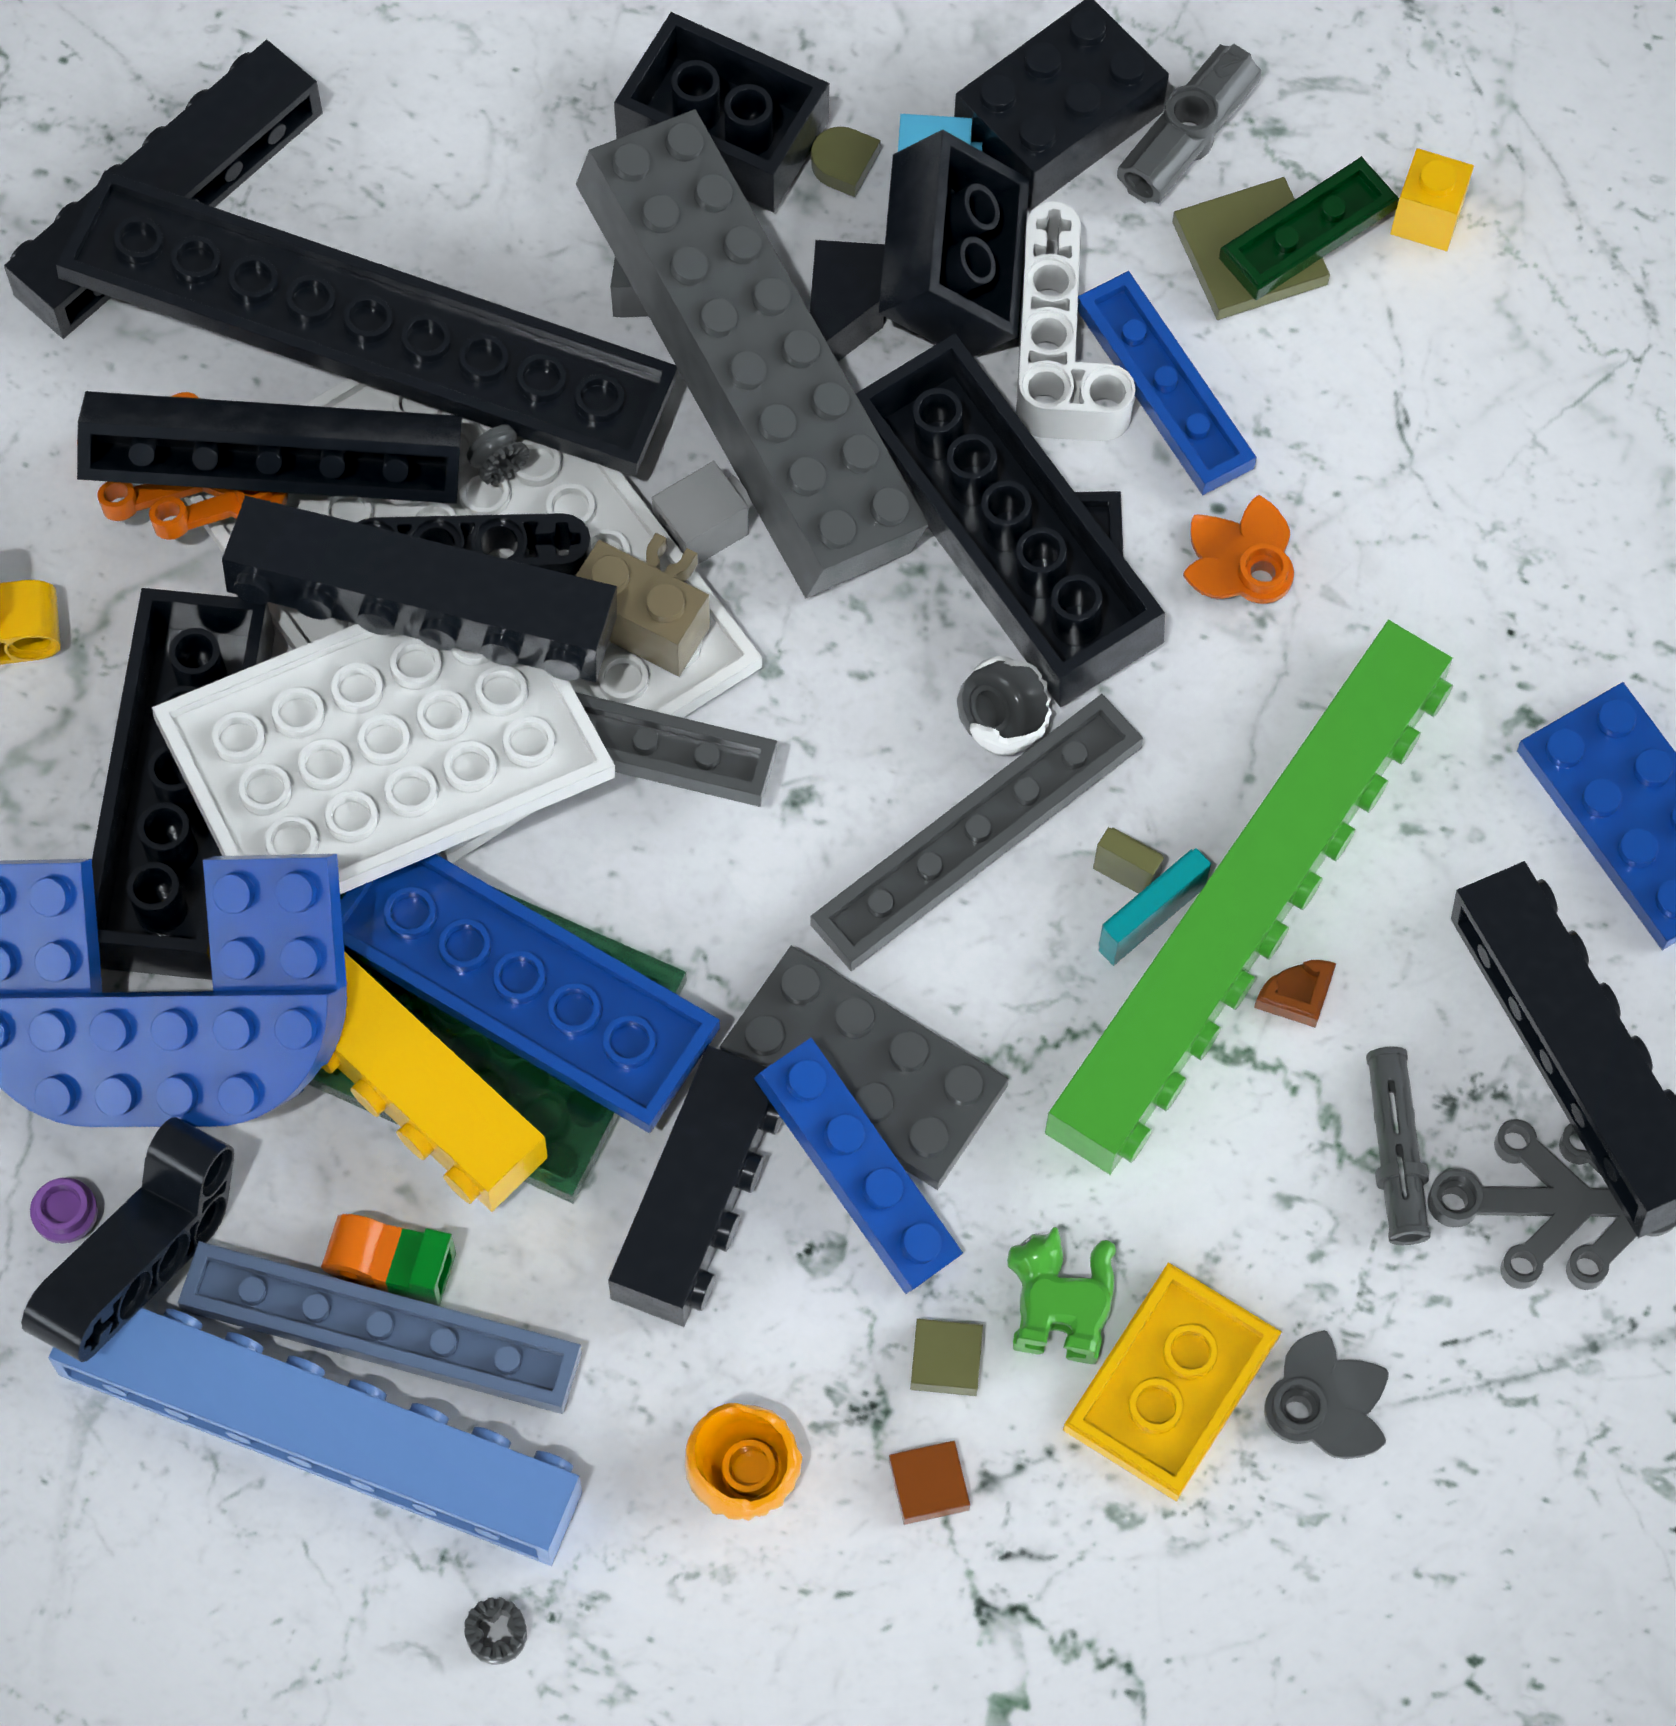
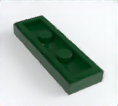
(1308, 228)

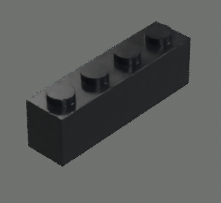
(695, 1190)

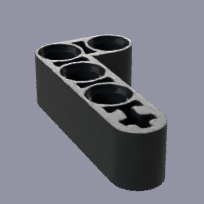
(512, 531)
(138, 1245)

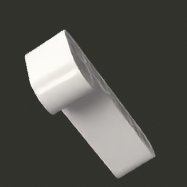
(1055, 321)

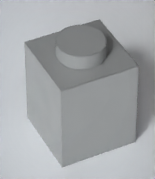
(704, 511)

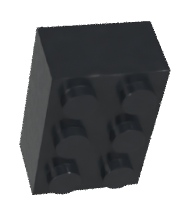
(1064, 99)
(750, 103)
(954, 243)

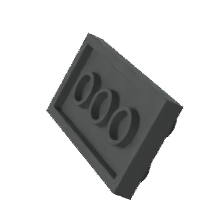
(905, 1078)

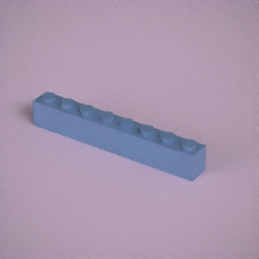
(335, 1430)

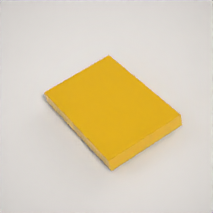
(1172, 1381)

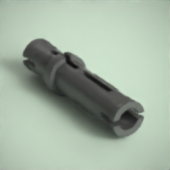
(1405, 1216)

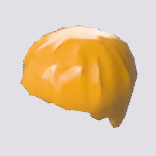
(742, 1461)

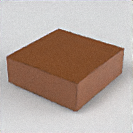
(929, 1482)

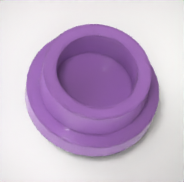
(63, 1210)

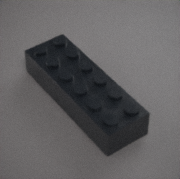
(1012, 521)
(149, 824)

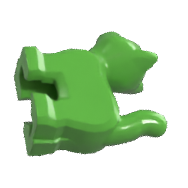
(1058, 1303)

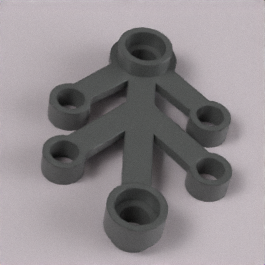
(1565, 1199)

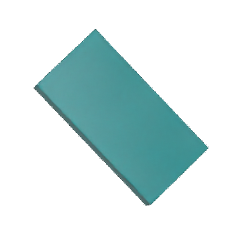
(1154, 906)

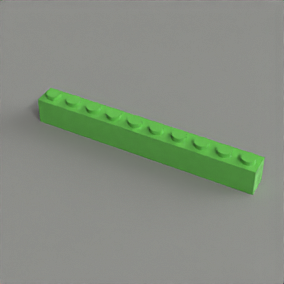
(1248, 898)

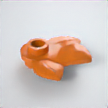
(1235, 550)

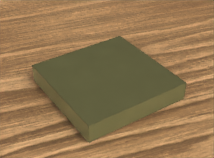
(1217, 222)

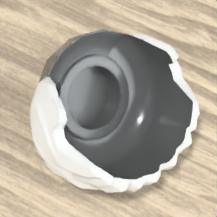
(1004, 705)

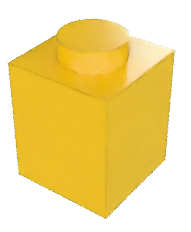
(1431, 199)

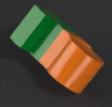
(390, 1258)

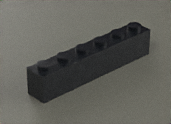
(198, 155)
(268, 447)
(420, 589)
(1575, 1038)

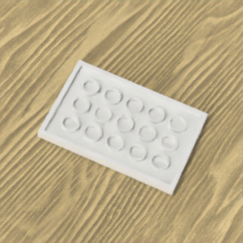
(377, 750)

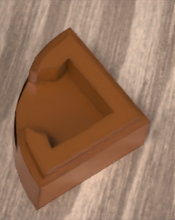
(1297, 992)

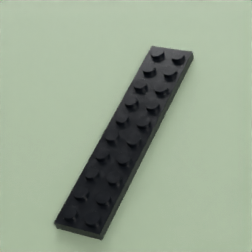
(368, 322)

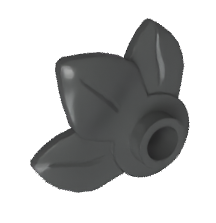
(1335, 1395)

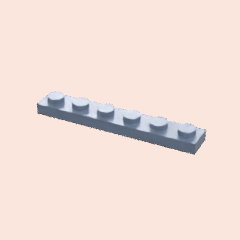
(380, 1327)

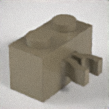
(655, 609)

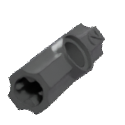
(1173, 146)

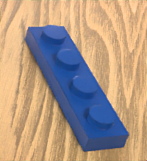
(1166, 383)
(858, 1165)

